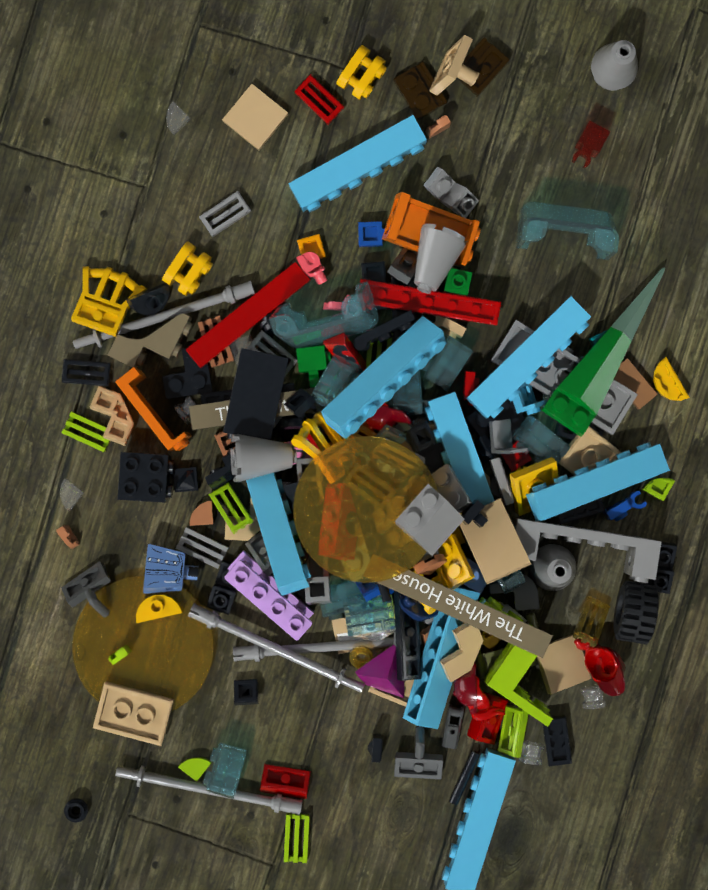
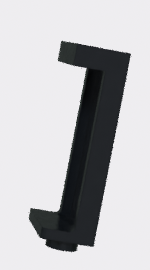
(255, 394)

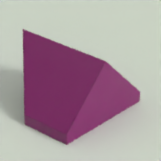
(382, 673)

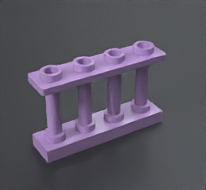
(285, 610)

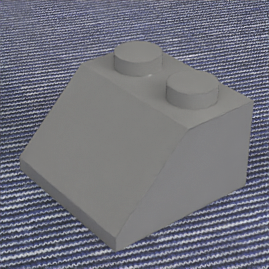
(429, 519)

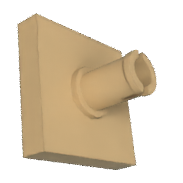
(453, 67)

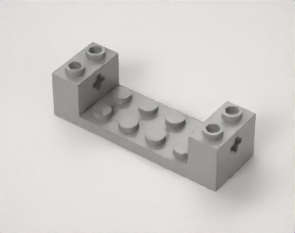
(641, 553)

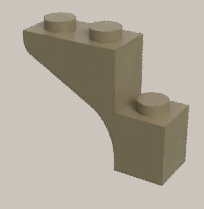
(163, 341)

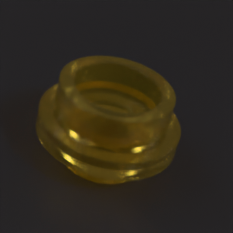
(357, 662)

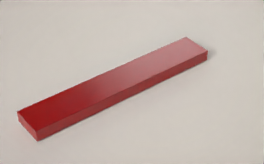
(435, 303)
(247, 315)

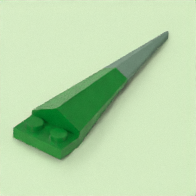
(586, 386)

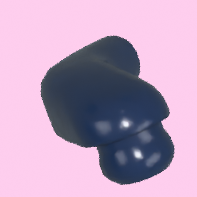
(414, 609)

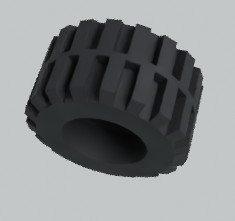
(636, 612)

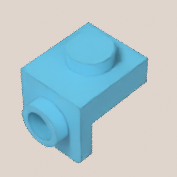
(526, 400)

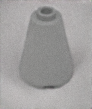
(615, 65)
(436, 256)
(259, 457)
(547, 561)

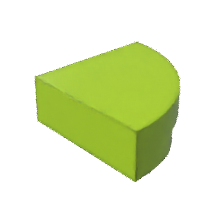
(659, 487)
(119, 654)
(195, 767)

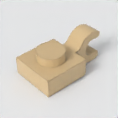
(450, 327)

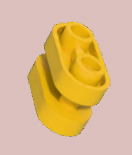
(374, 70)
(200, 266)

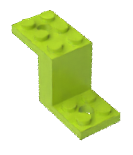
(510, 669)

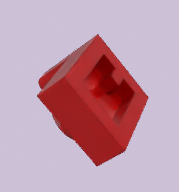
(470, 385)

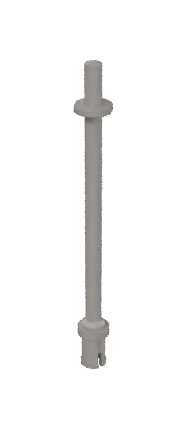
(228, 295)
(214, 620)
(257, 653)
(276, 802)

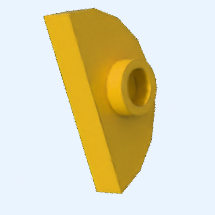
(667, 382)
(157, 607)

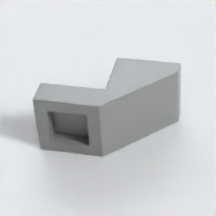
(450, 193)

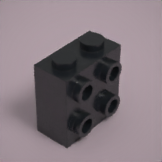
(145, 477)

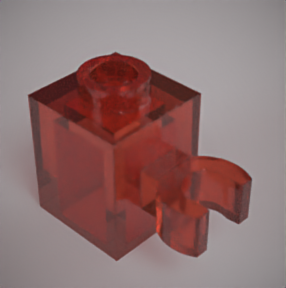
(590, 142)

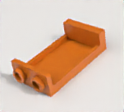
(410, 214)
(127, 384)

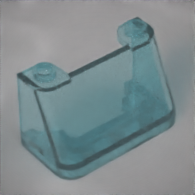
(598, 224)
(357, 317)

